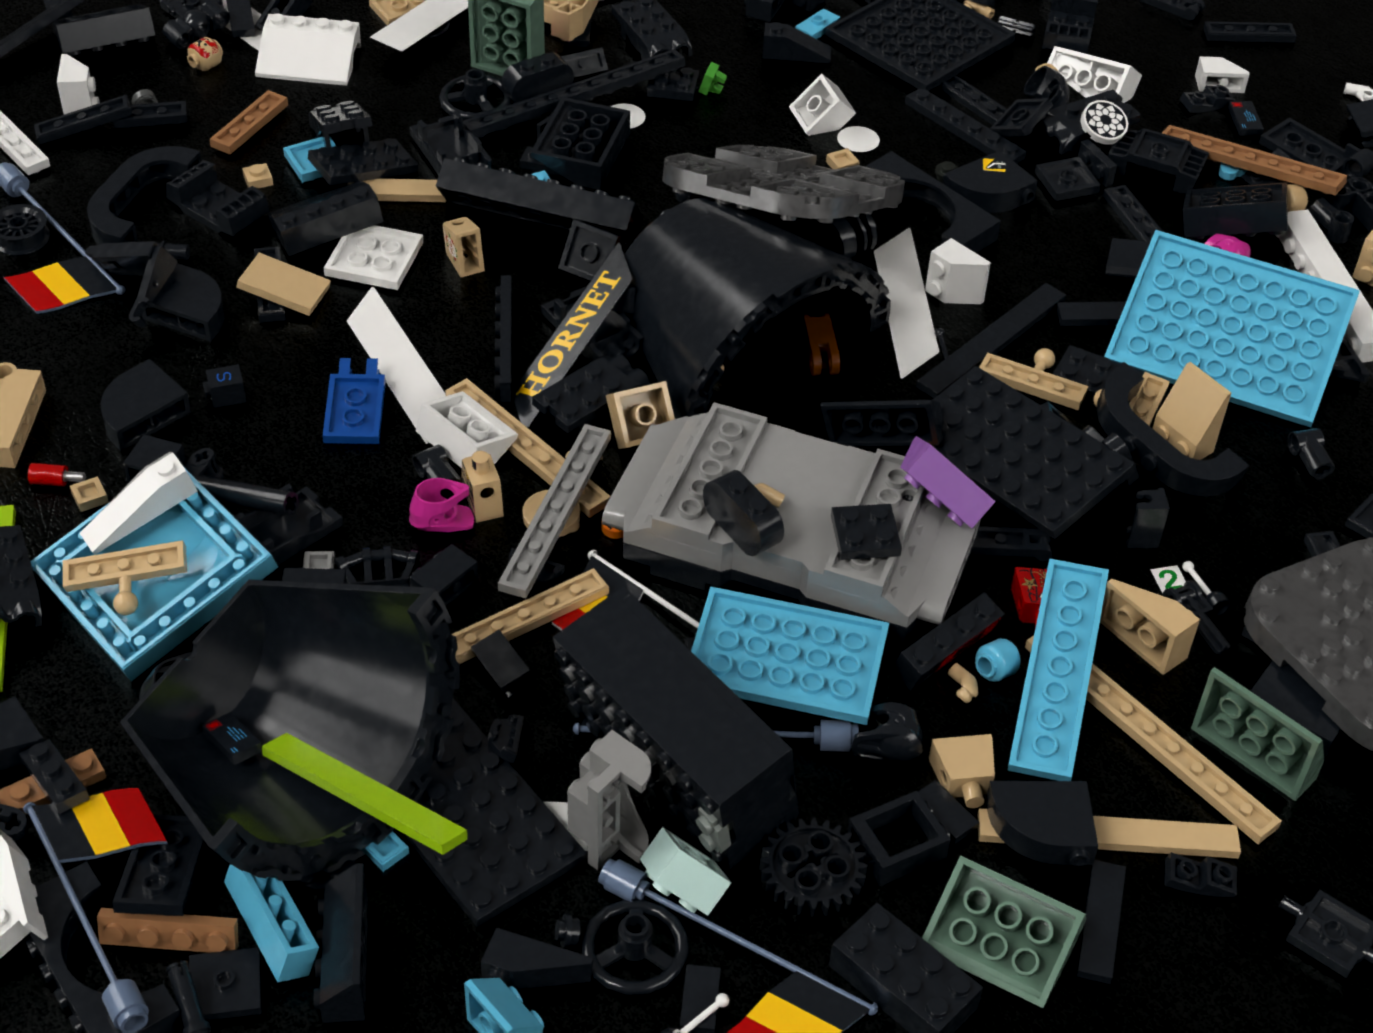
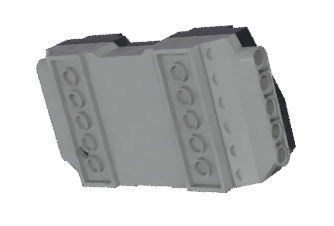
(670, 530)

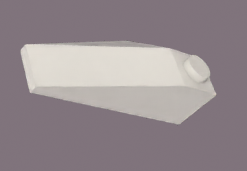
(1094, 74)
(141, 500)

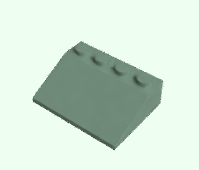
(505, 32)
(1258, 735)
(1003, 931)

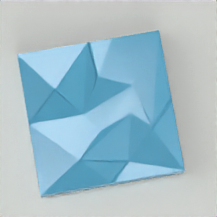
(169, 606)

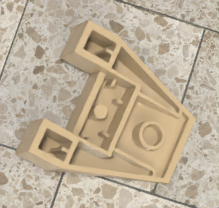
(568, 17)

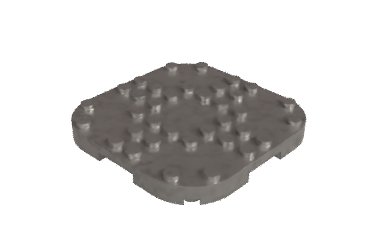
(783, 183)
(1322, 626)

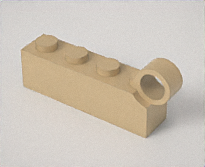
(19, 402)

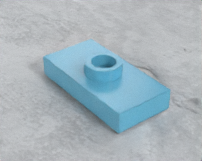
(816, 24)

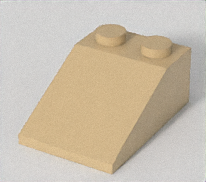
(1193, 413)
(1149, 624)

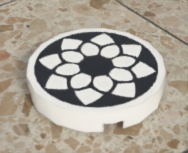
(1104, 122)

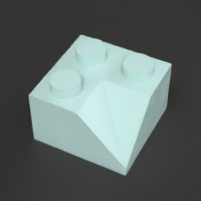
(684, 872)

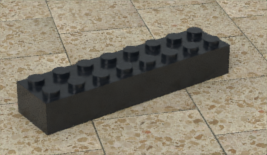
(535, 199)

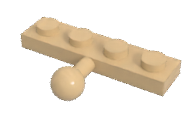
(1035, 380)
(1148, 397)
(122, 568)

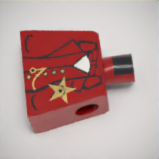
(1027, 592)

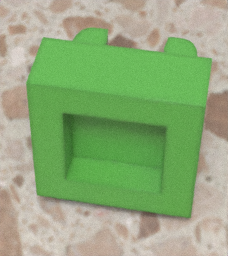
(711, 78)

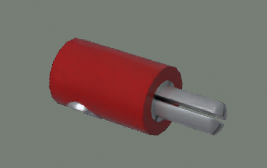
(52, 475)

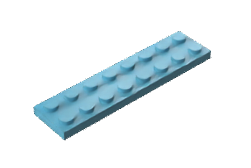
(1058, 671)

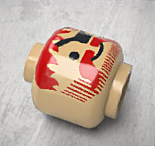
(204, 54)

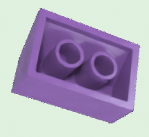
(945, 483)

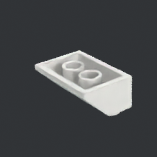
(463, 428)

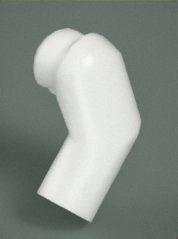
(1360, 91)

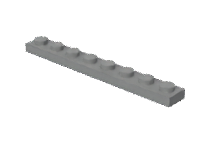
(554, 511)

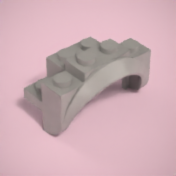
(601, 802)

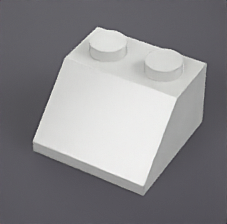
(75, 85)
(822, 107)
(957, 274)

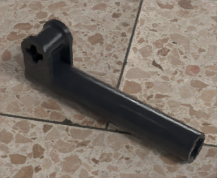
(239, 494)

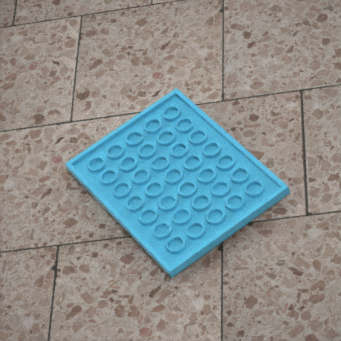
(1239, 320)

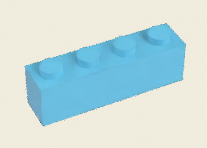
(273, 923)

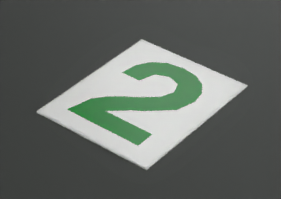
(1168, 577)

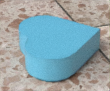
(1229, 172)

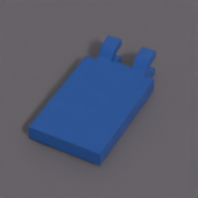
(354, 405)

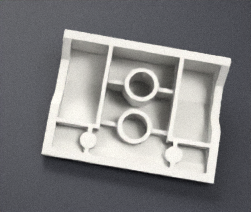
(307, 49)

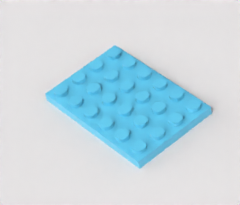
(791, 654)

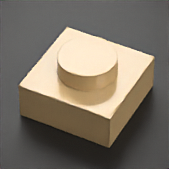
(841, 159)
(258, 176)
(89, 494)

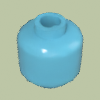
(997, 660)

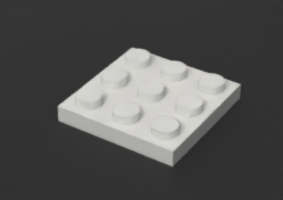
(374, 256)

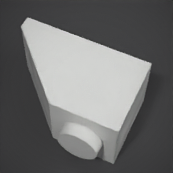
(1219, 71)

